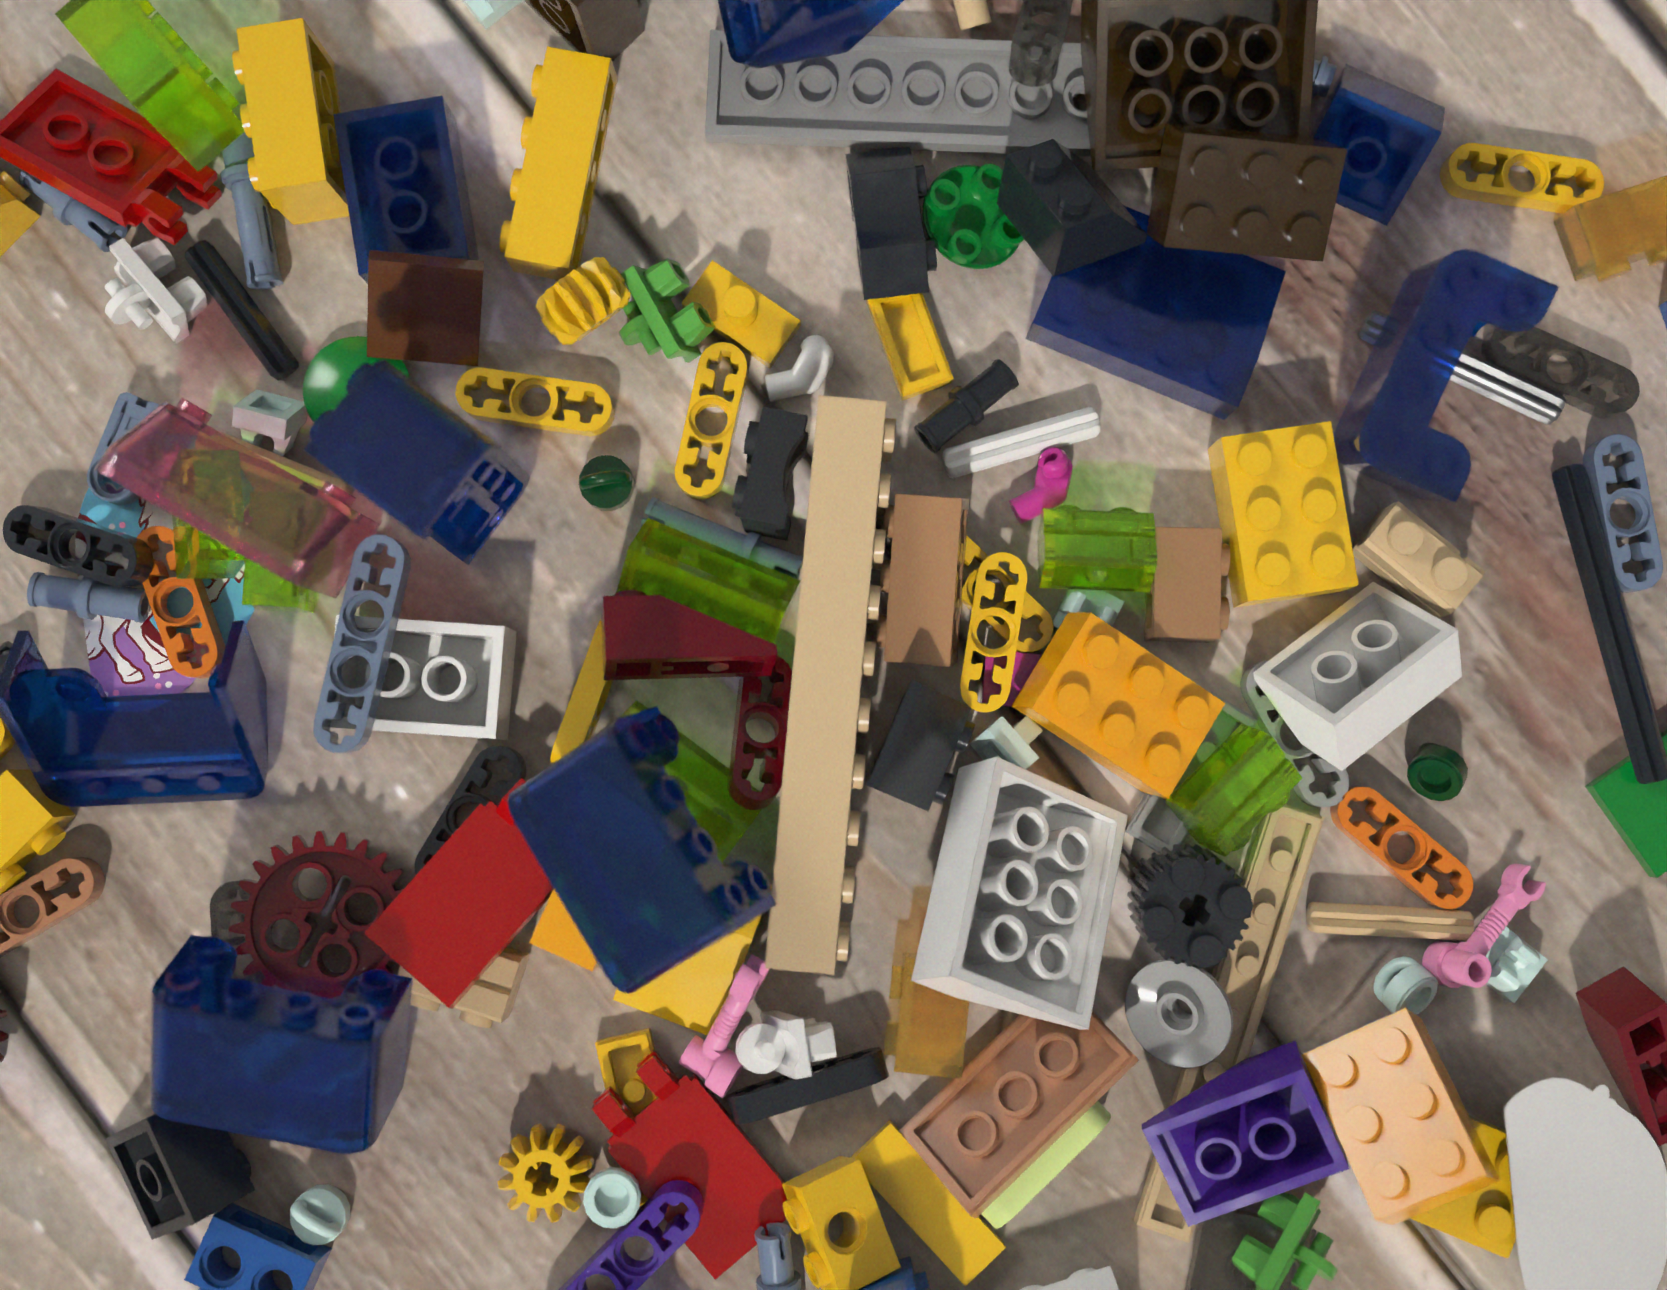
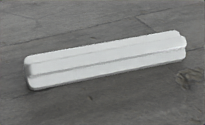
(1021, 442)

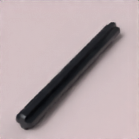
(1611, 624)

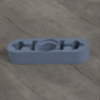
(1638, 495)

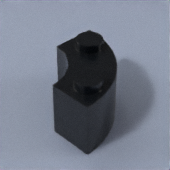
(888, 222)

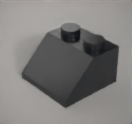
(1064, 208)
(920, 747)
(179, 1171)

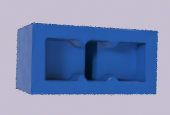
(261, 1248)

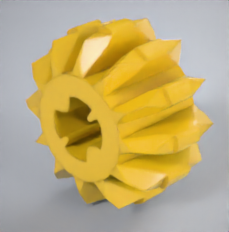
(583, 300)
(526, 1176)

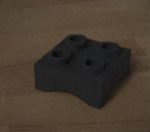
(773, 452)

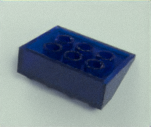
(1165, 319)

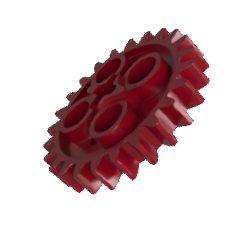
(278, 898)

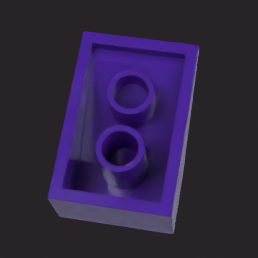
(1245, 1136)

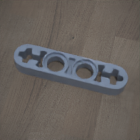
(352, 642)

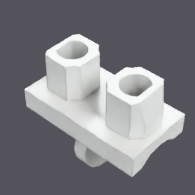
(141, 271)
(785, 1044)

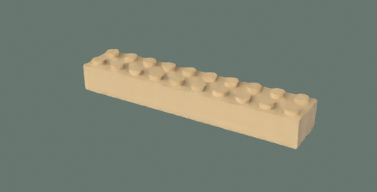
(827, 683)

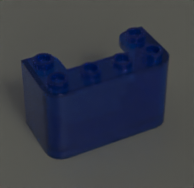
(1412, 361)
(417, 460)
(631, 853)
(273, 1056)

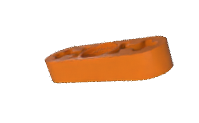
(180, 644)
(1423, 884)

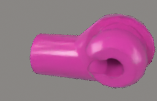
(1049, 488)

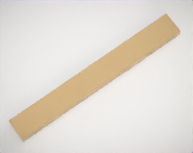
(1246, 975)

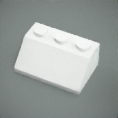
(1361, 673)

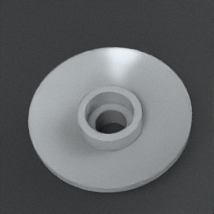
(1165, 1028)

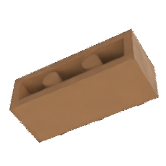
(923, 579)

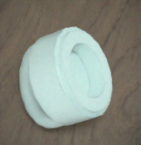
(1410, 988)
(612, 1197)
(320, 1214)

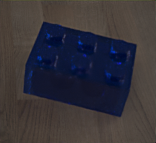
(405, 181)

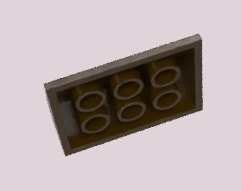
(1194, 66)

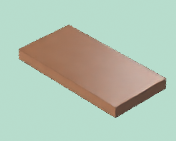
(1014, 1104)

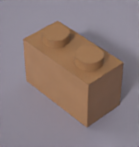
(1187, 586)

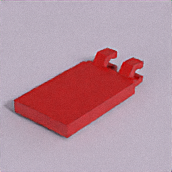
(103, 156)
(464, 904)
(695, 1141)

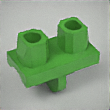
(654, 316)
(1296, 1221)

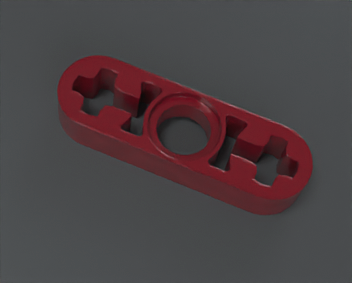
(746, 749)

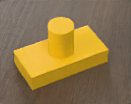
(743, 314)

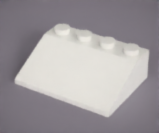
(1021, 895)

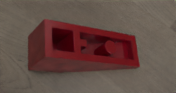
(668, 640)
(1631, 1036)

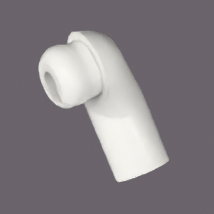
(806, 373)

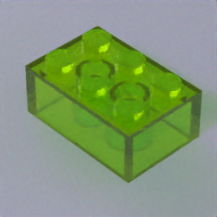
(157, 74)

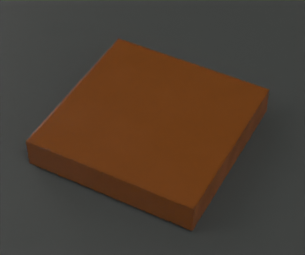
(424, 308)

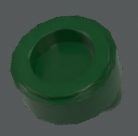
(606, 483)
(1437, 772)

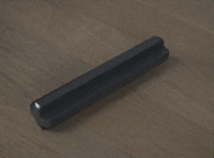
(241, 310)

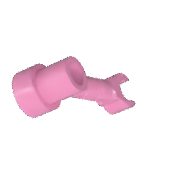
(1467, 962)
(711, 1057)

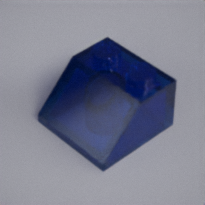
(1385, 139)

